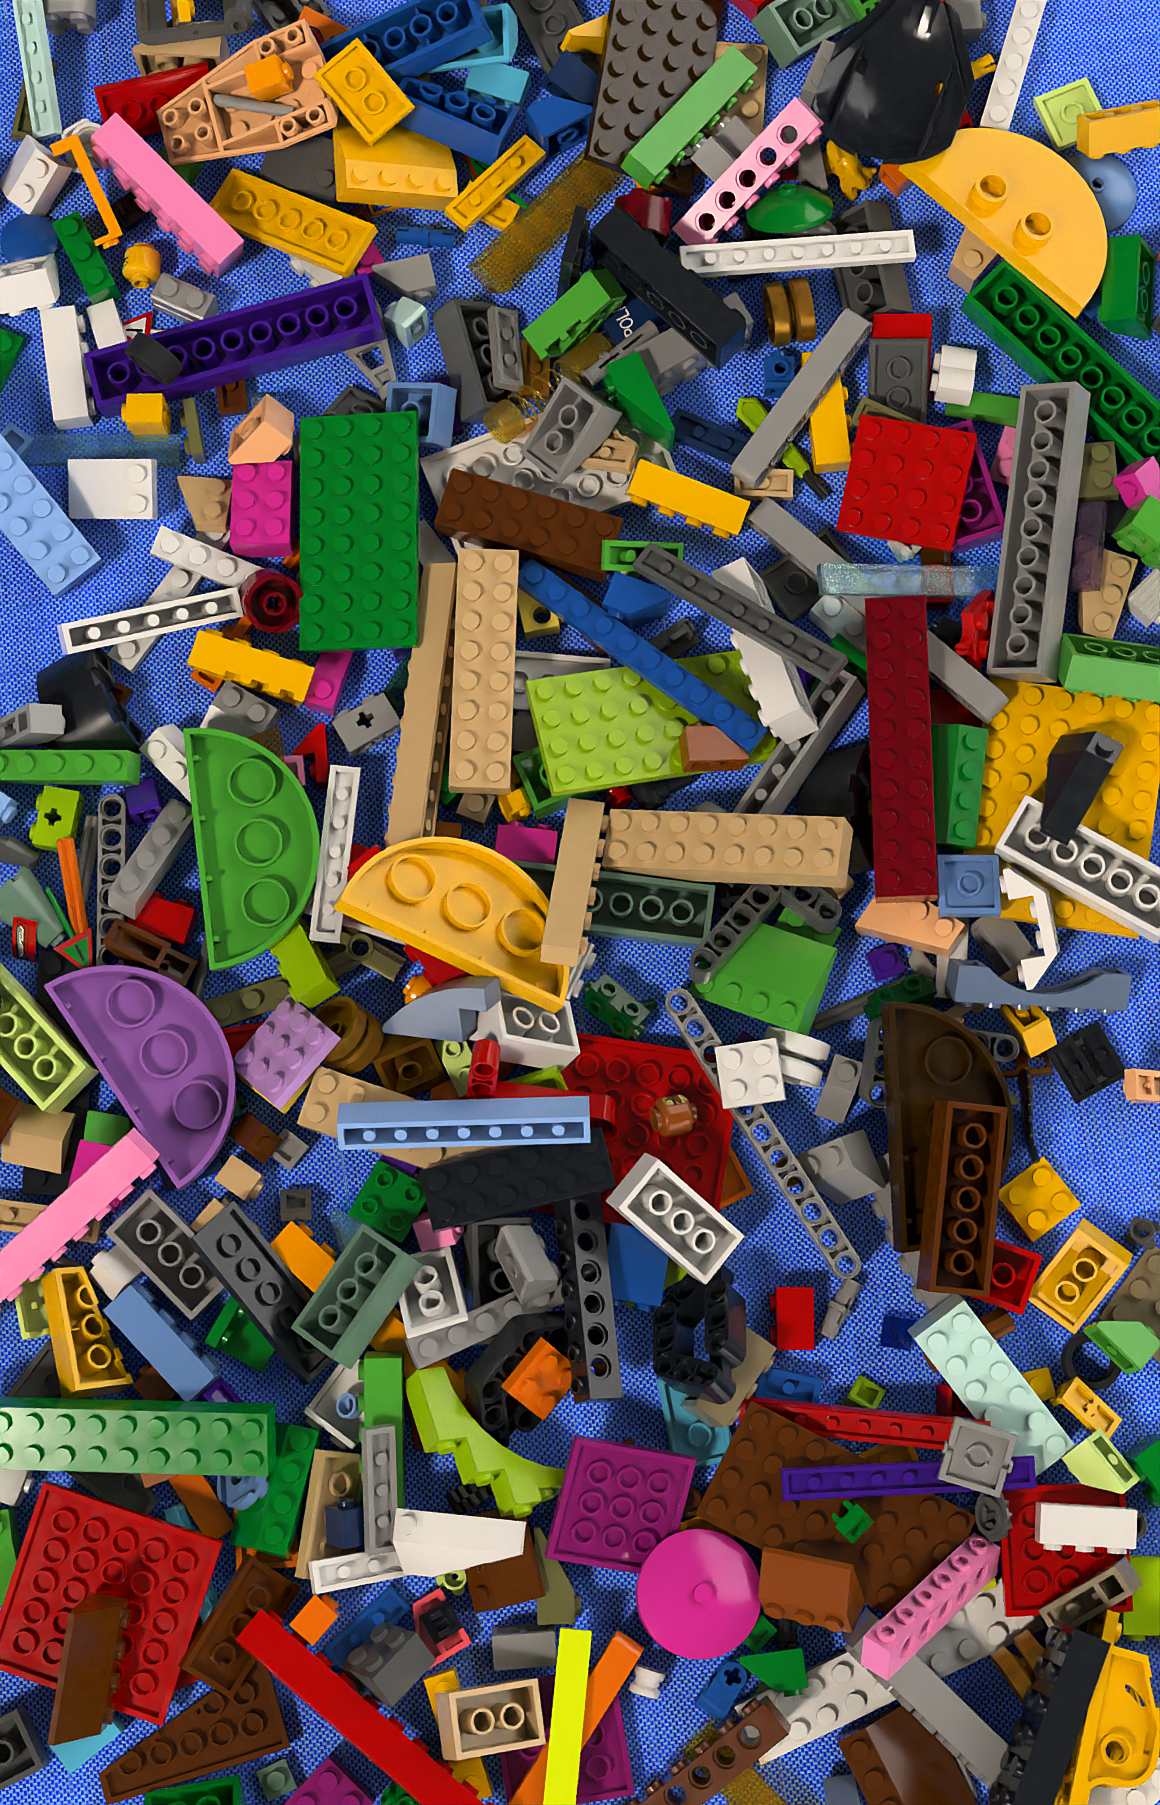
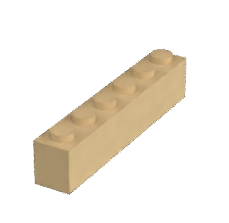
(573, 881)

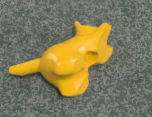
(848, 169)

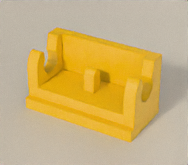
(1086, 1406)

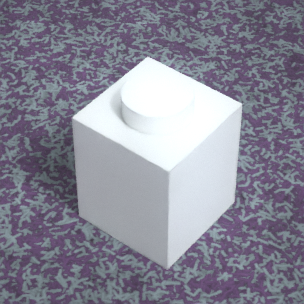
(113, 1271)

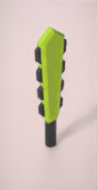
(750, 416)

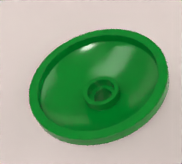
(790, 209)

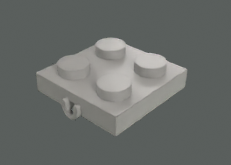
(977, 1456)

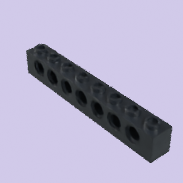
(596, 1291)

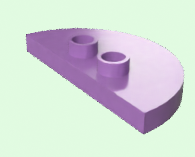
(158, 1057)

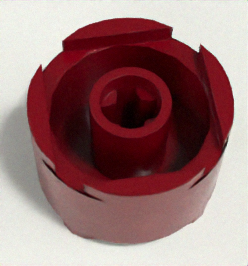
(649, 211)
(254, 601)

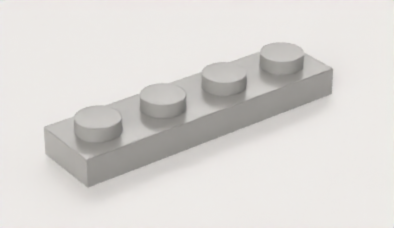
(379, 1487)

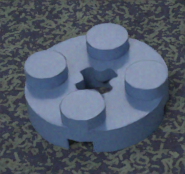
(241, 1491)

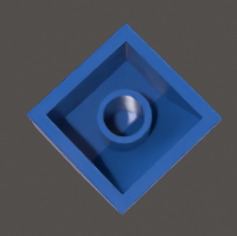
(557, 124)
(635, 601)

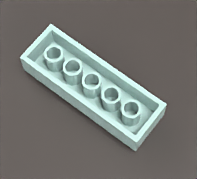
(989, 1381)

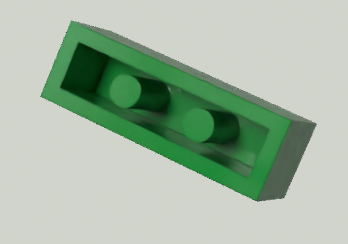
(85, 258)

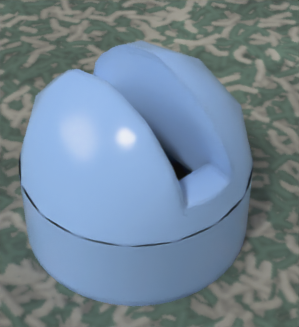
(348, 1406)

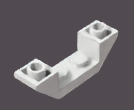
(1020, 885)

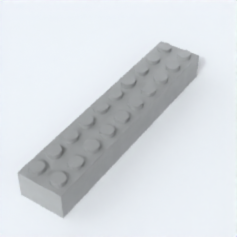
(1038, 532)

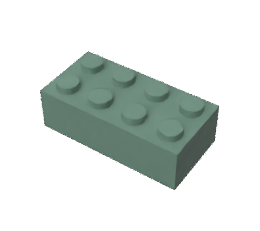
(356, 1296)

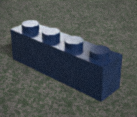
(572, 79)

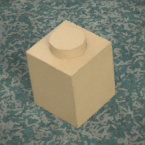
(240, 1179)

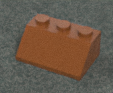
(810, 1590)

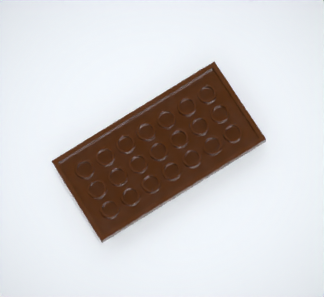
(889, 1558)

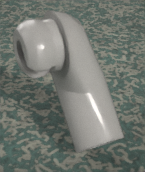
(921, 964)

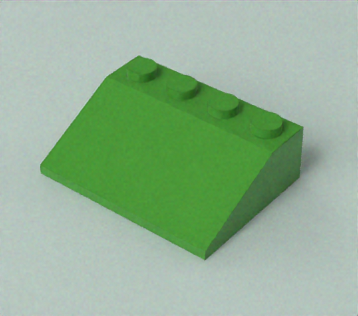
(772, 978)

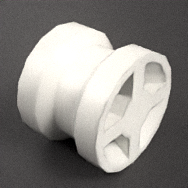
(647, 1681)

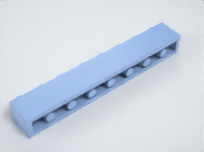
(463, 1123)

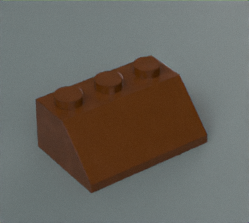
(507, 1580)

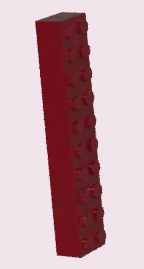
(901, 749)

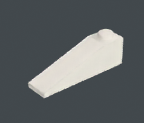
(445, 1542)

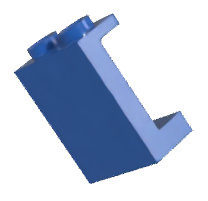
(635, 1268)

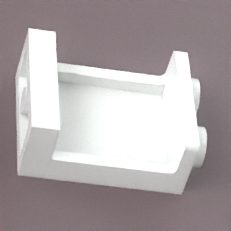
(323, 1411)

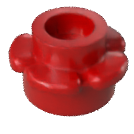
(618, 797)

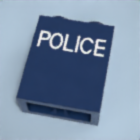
(629, 317)

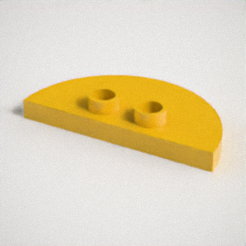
(1023, 207)
(462, 909)

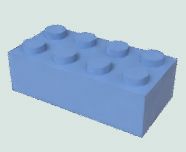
(162, 1342)

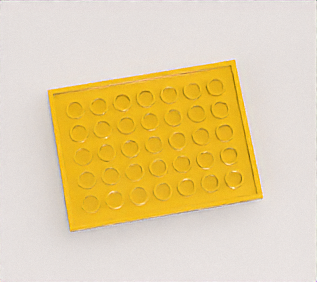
(1016, 767)

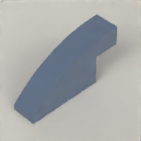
(446, 1009)

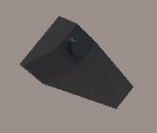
(1073, 779)

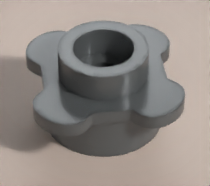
(1142, 1224)

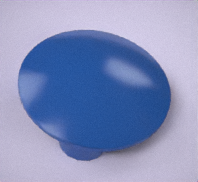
(28, 238)

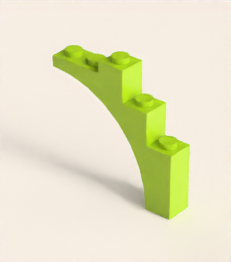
(480, 1459)

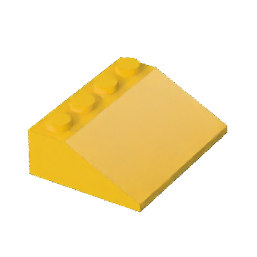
(394, 171)

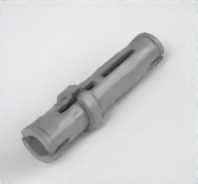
(596, 371)

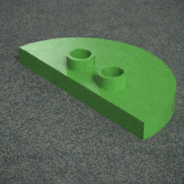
(252, 844)

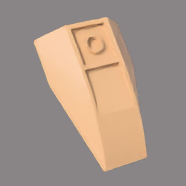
(202, 132)

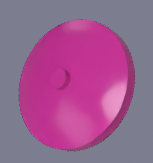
(698, 1594)

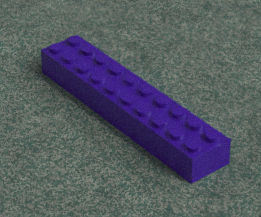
(245, 343)

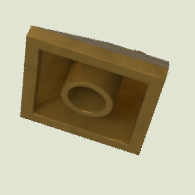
(408, 1065)

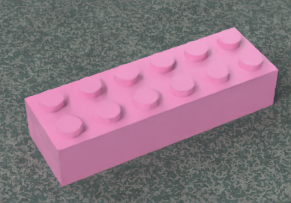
(166, 196)

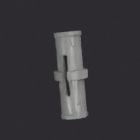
(839, 1308)

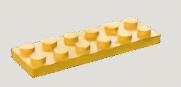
(292, 223)

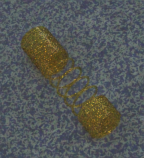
(506, 421)

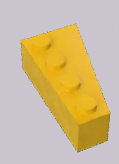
(250, 667)
(81, 1337)

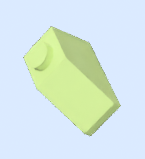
(1100, 1464)

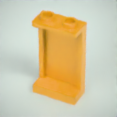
(74, 145)

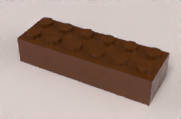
(526, 521)
(961, 1198)

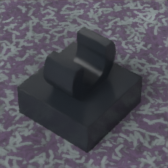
(128, 212)
(441, 1621)

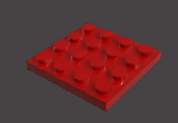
(906, 483)
(1039, 1575)

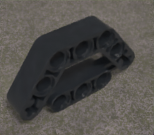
(724, 1337)
(483, 1381)

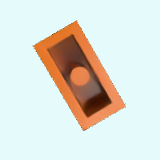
(316, 1617)

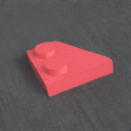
(447, 1646)

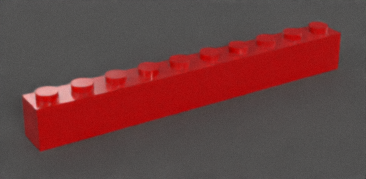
(353, 1715)

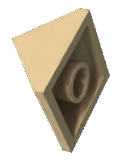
(38, 1139)

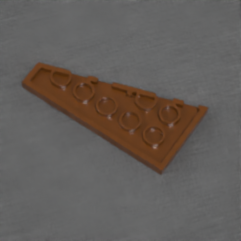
(203, 1740)

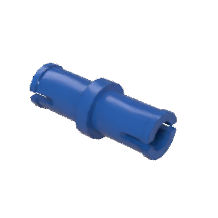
(425, 236)

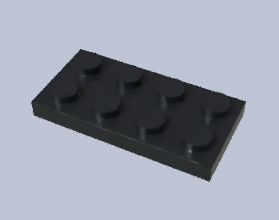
(574, 251)

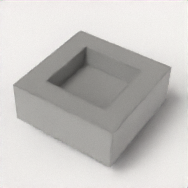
(289, 1150)

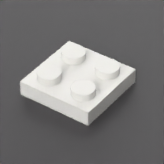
(750, 1073)

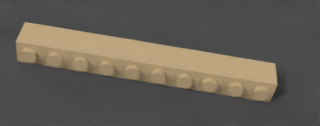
(425, 710)

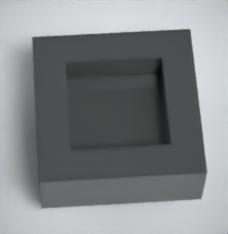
(296, 1205)

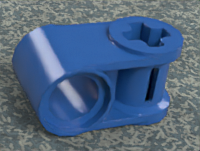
(719, 1693)

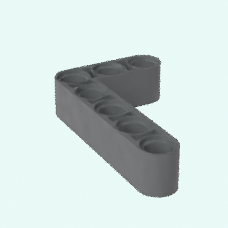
(755, 914)
(873, 1049)

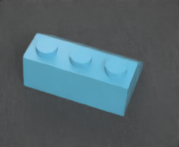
(504, 31)

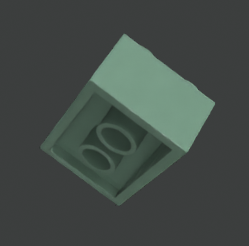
(799, 26)

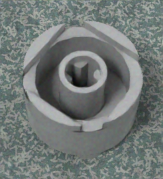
(70, 15)

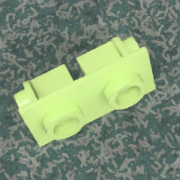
(456, 1059)

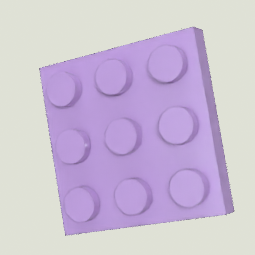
(284, 1051)

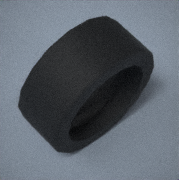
(153, 358)
(1069, 1369)

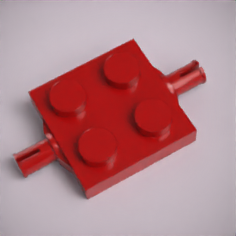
(977, 628)

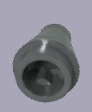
(17, 853)

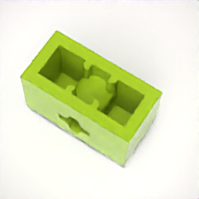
(55, 801)

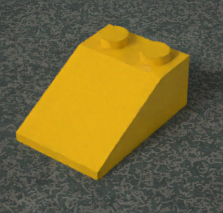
(1079, 1275)

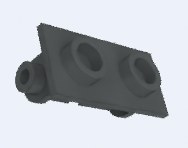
(676, 639)

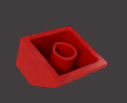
(1011, 1276)

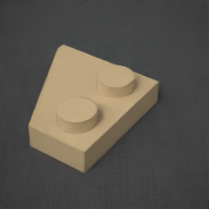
(613, 455)
(207, 502)

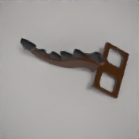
(1025, 1087)

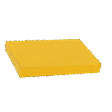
(363, 91)

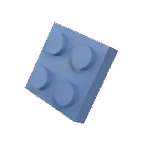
(968, 886)

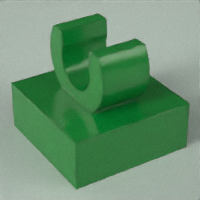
(853, 1523)

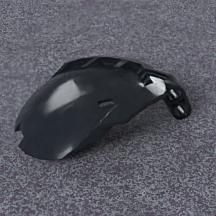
(893, 105)

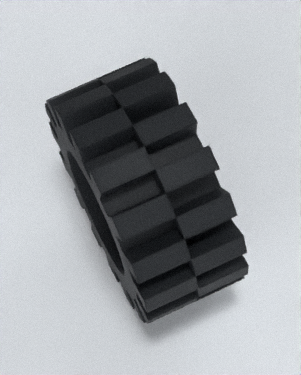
(467, 1497)

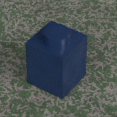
(345, 1523)

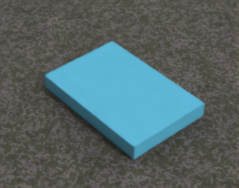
(688, 1433)

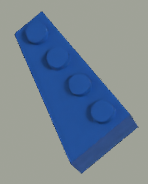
(459, 121)

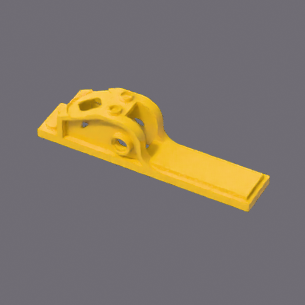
(1115, 1722)

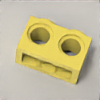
(528, 609)

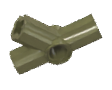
(378, 958)

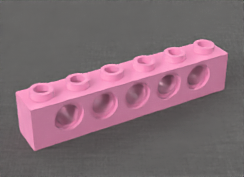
(795, 114)
(929, 1606)

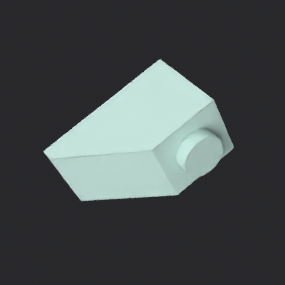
(406, 321)

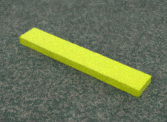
(567, 1717)

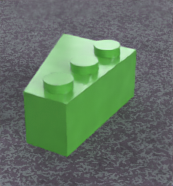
(575, 314)

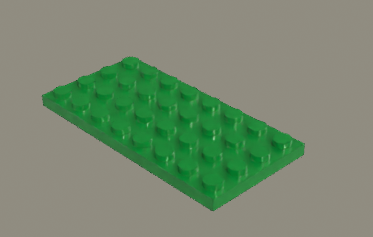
(359, 532)

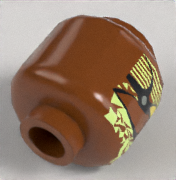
(673, 1115)

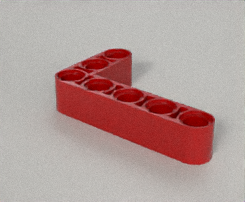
(484, 1085)

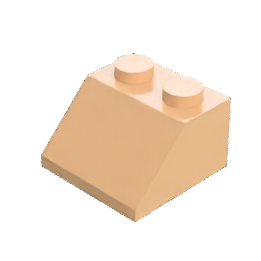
(262, 434)

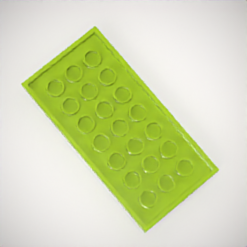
(622, 730)

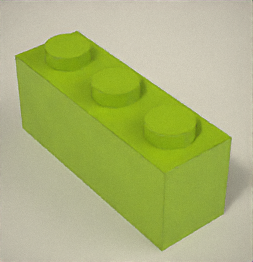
(304, 967)

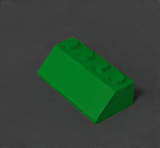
(957, 783)
(274, 1520)

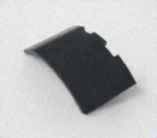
(92, 716)
(841, 788)

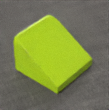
(864, 1394)

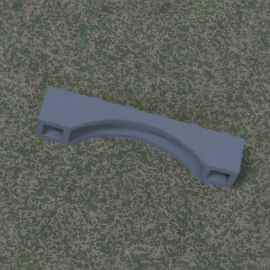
(1095, 988)

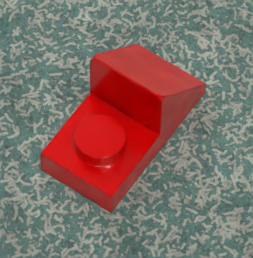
(316, 748)

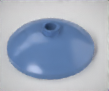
(1118, 189)

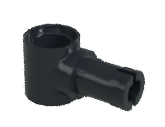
(654, 793)

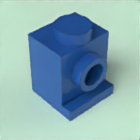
(774, 382)

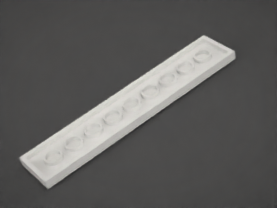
(846, 1691)

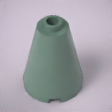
(27, 899)

